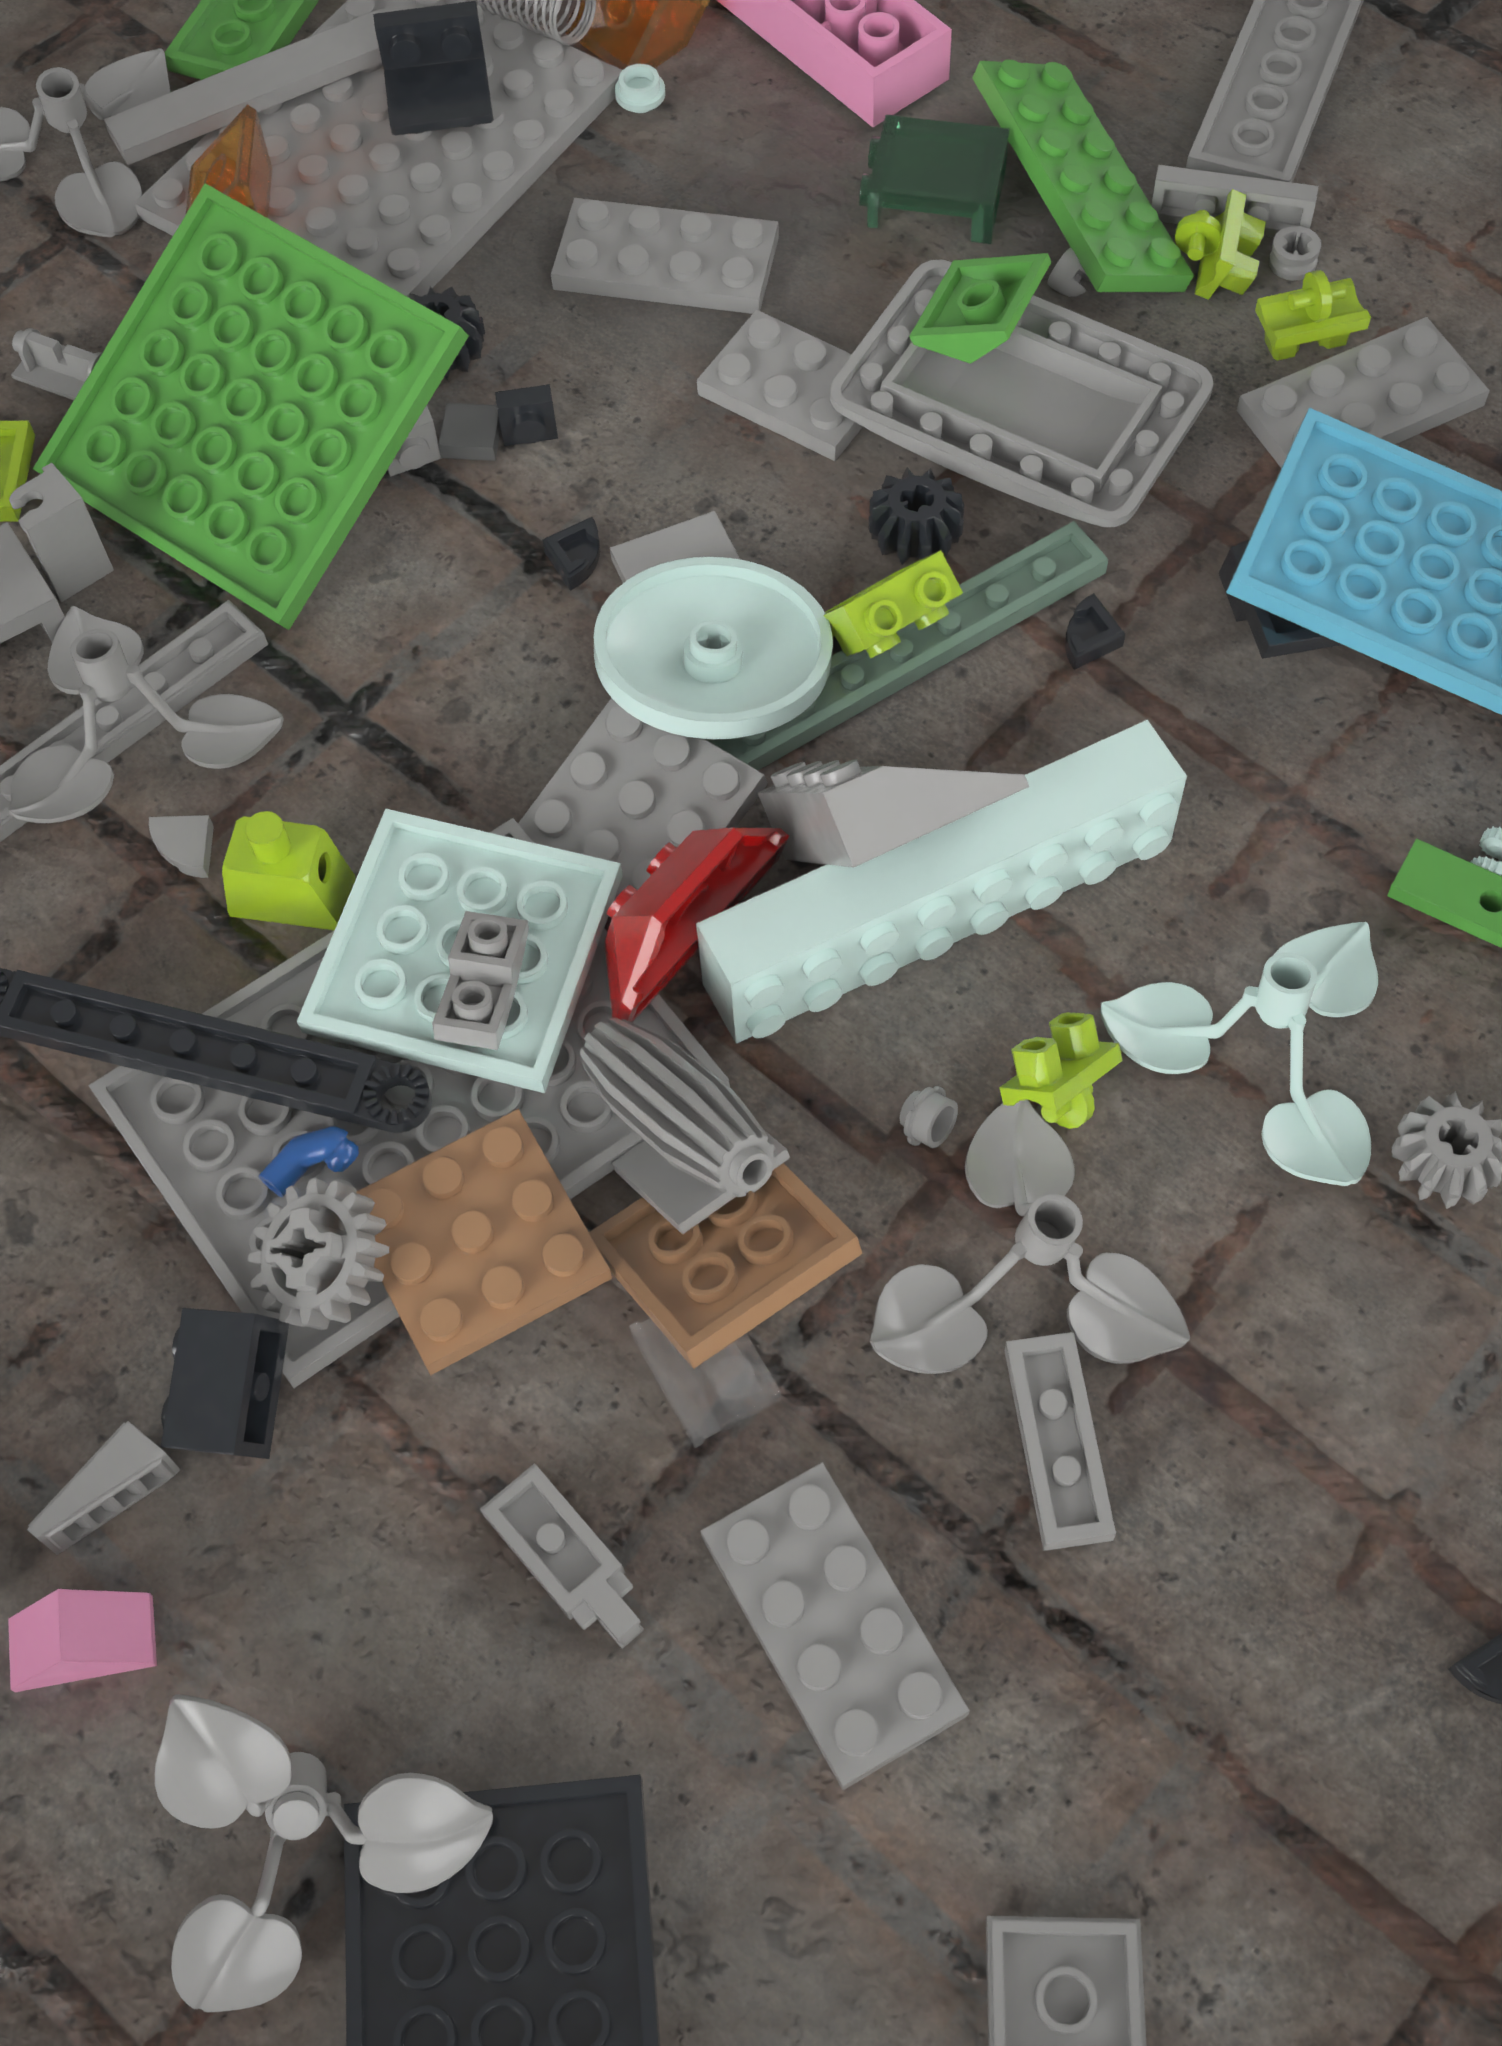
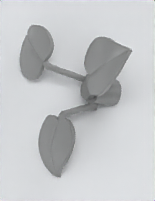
(102, 197)
(101, 662)
(1023, 1161)
(226, 1762)

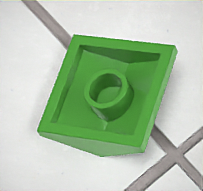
(978, 305)

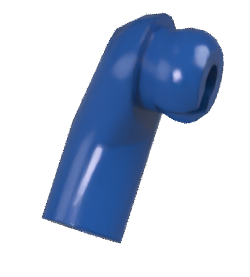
(305, 1151)

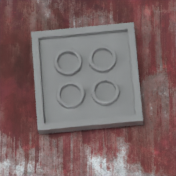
(637, 790)

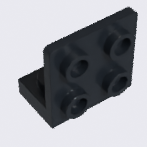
(434, 68)

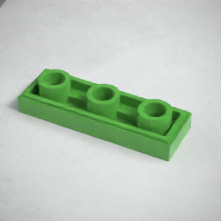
(1451, 891)

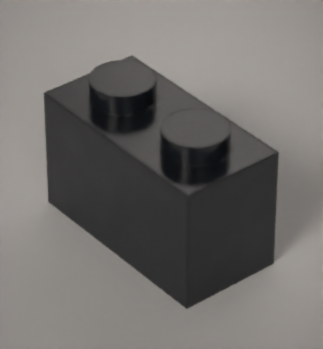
(224, 1383)

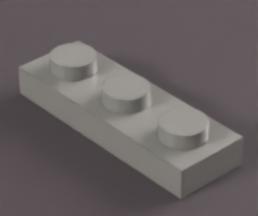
(1186, 191)
(1059, 1441)

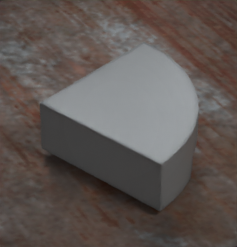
(184, 842)

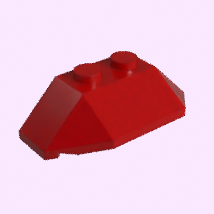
(656, 925)

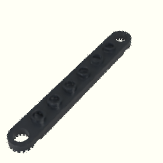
(208, 1051)

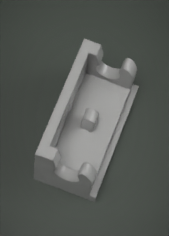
(61, 533)

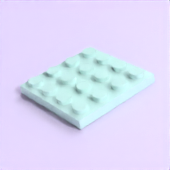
(400, 924)

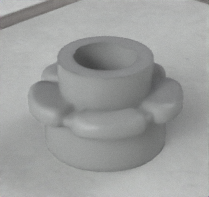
(928, 1116)

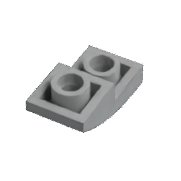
(481, 980)

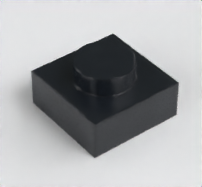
(526, 415)

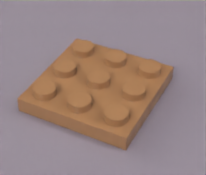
(480, 1241)
(729, 1267)

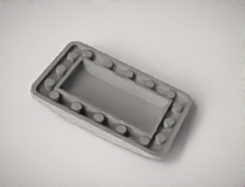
(1049, 416)

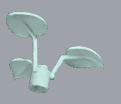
(1325, 970)

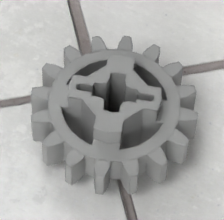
(318, 1254)

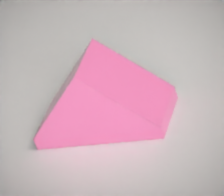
(80, 1637)

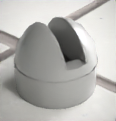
(1067, 275)

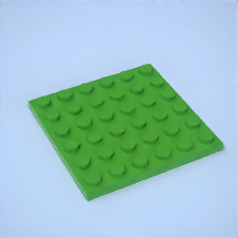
(251, 403)

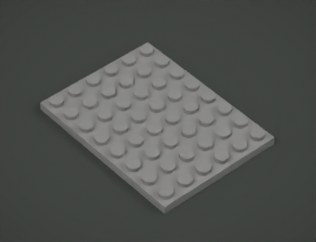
(411, 200)
(213, 1144)

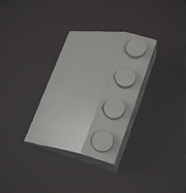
(858, 812)

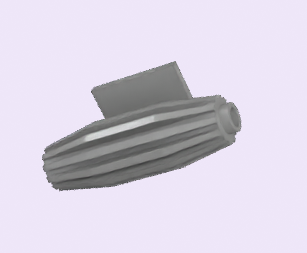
(695, 1129)

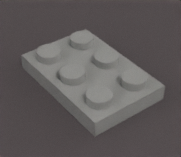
(781, 383)

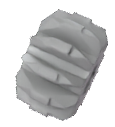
(1450, 1150)

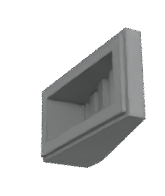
(108, 1484)

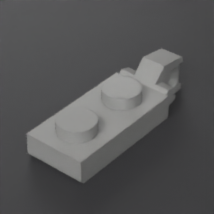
(563, 1554)

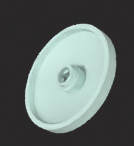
(712, 647)

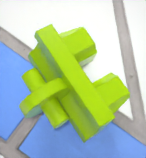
(1222, 246)
(1316, 312)
(1061, 1070)

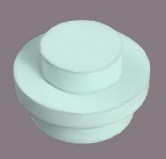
(639, 88)

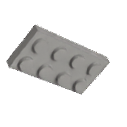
(665, 255)
(1381, 387)
(834, 1625)

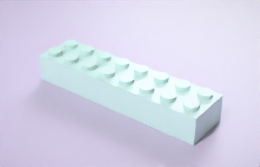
(864, 922)

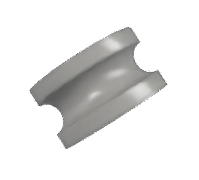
(1295, 240)

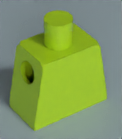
(285, 873)

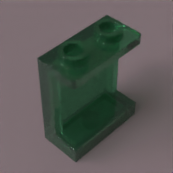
(937, 171)

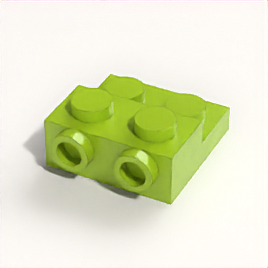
(906, 596)

